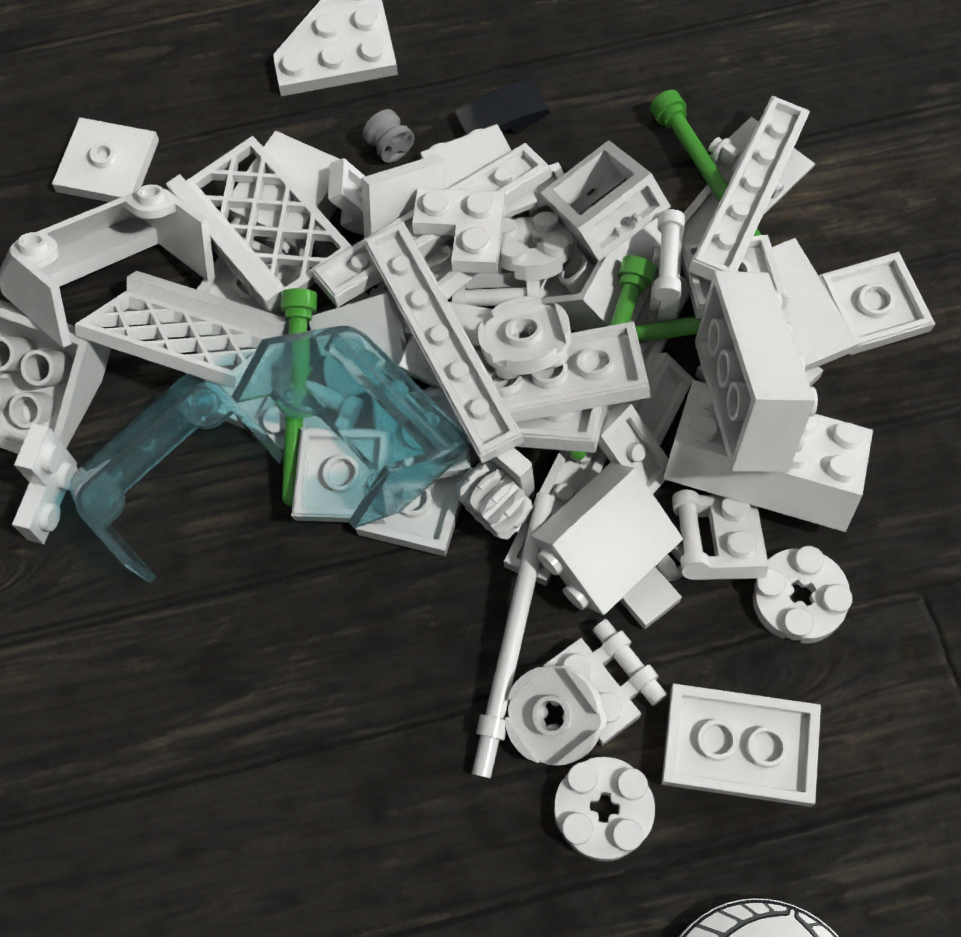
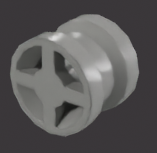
(387, 134)

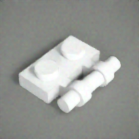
(615, 698)

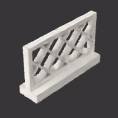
(226, 238)
(182, 312)

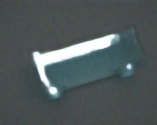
(367, 406)
(105, 478)

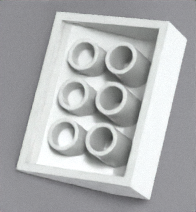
(43, 380)

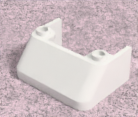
(95, 239)

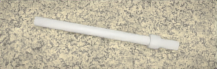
(492, 724)

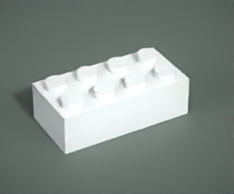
(754, 372)
(822, 480)

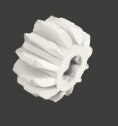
(494, 500)

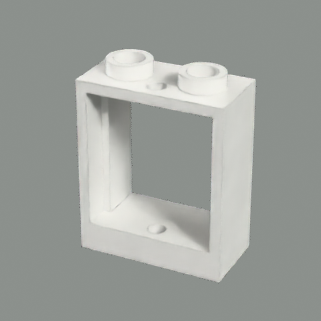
(600, 225)

